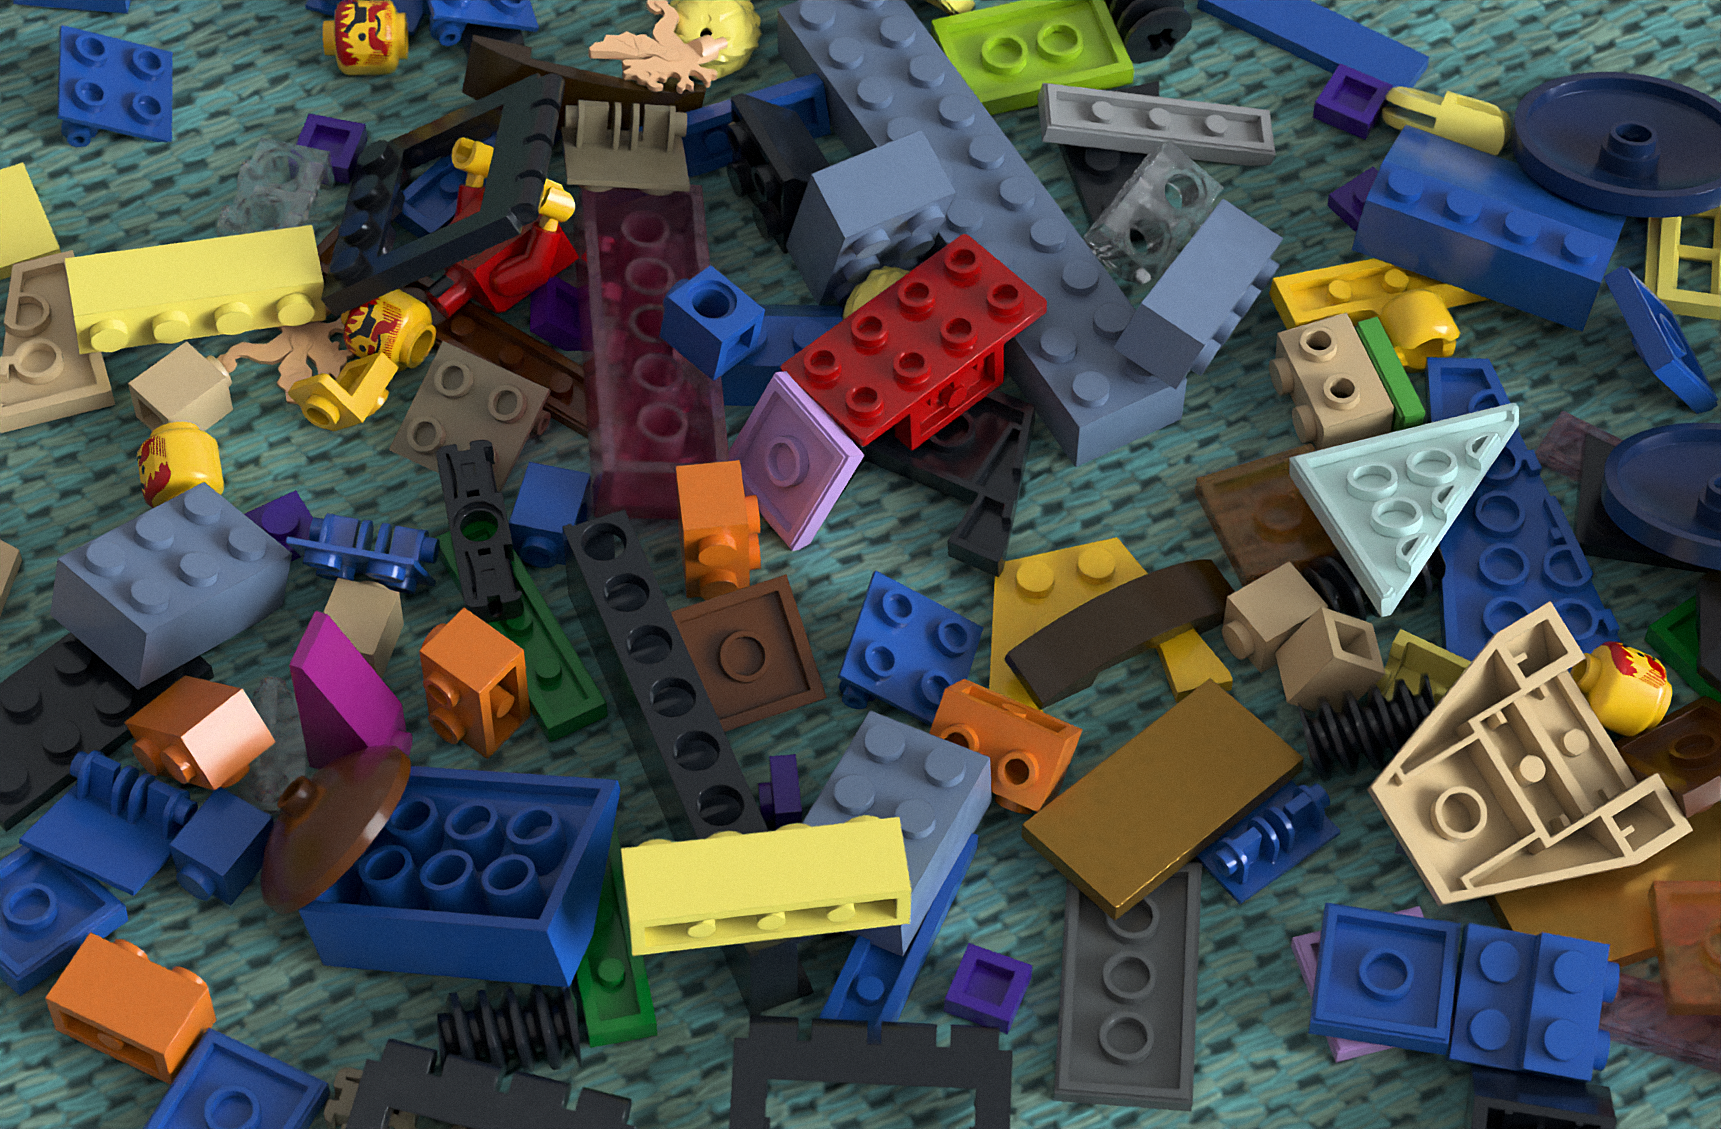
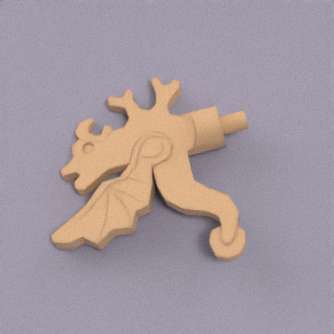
(663, 54)
(293, 350)

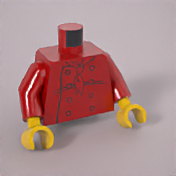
(514, 267)

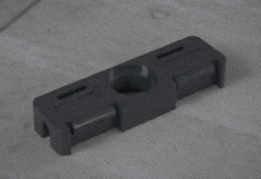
(486, 565)

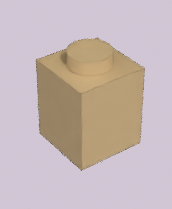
(182, 389)
(1268, 614)
(368, 617)
(1327, 658)

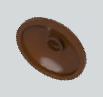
(329, 824)

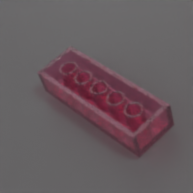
(641, 395)

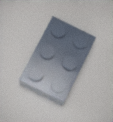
(869, 216)
(170, 584)
(925, 782)

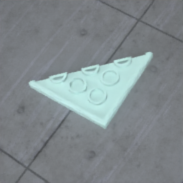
(1399, 493)

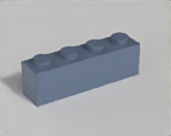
(1201, 296)

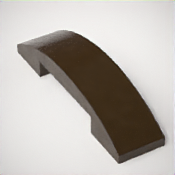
(500, 64)
(1118, 626)

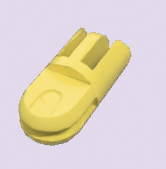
(1458, 118)

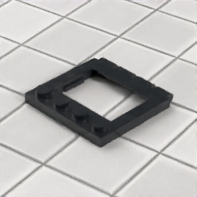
(512, 198)
(842, 1055)
(472, 1097)

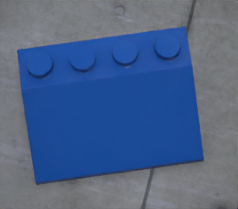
(1486, 228)
(475, 879)

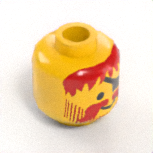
(366, 37)
(393, 325)
(176, 460)
(1623, 687)

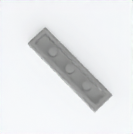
(1146, 122)

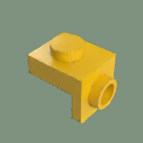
(349, 398)

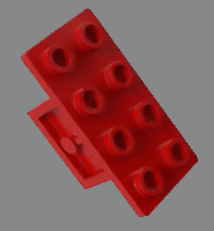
(919, 347)

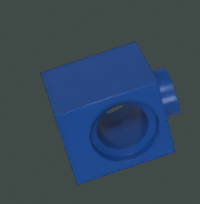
(711, 322)
(544, 504)

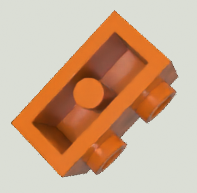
(716, 528)
(474, 683)
(199, 733)
(1024, 745)
(131, 1006)

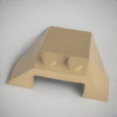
(1519, 777)

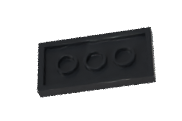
(63, 706)

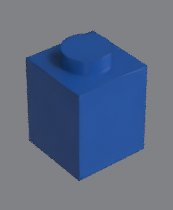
(221, 847)

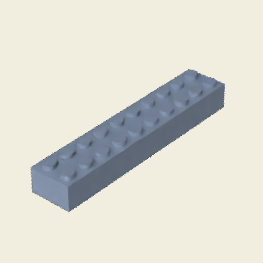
(893, 79)

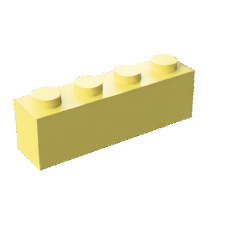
(196, 289)
(766, 885)

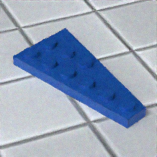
(1511, 538)

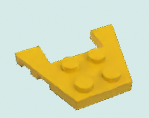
(1051, 584)

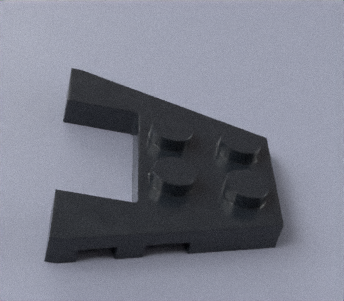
(973, 460)

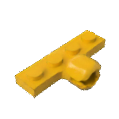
(1405, 302)

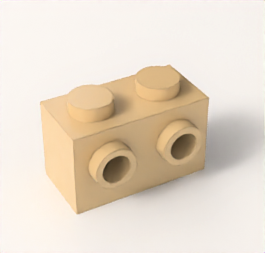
(1330, 383)

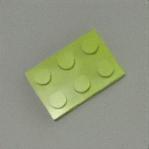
(1025, 43)

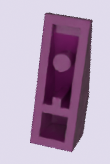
(342, 697)

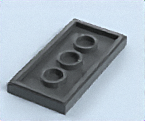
(1130, 998)

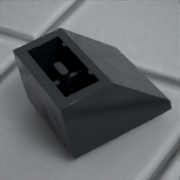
(771, 163)
(1534, 1102)

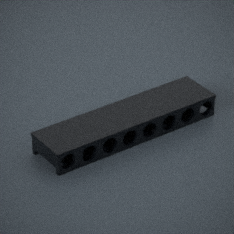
(671, 724)

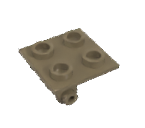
(625, 159)
(469, 402)

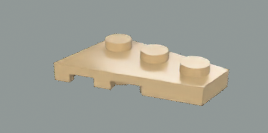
(40, 358)

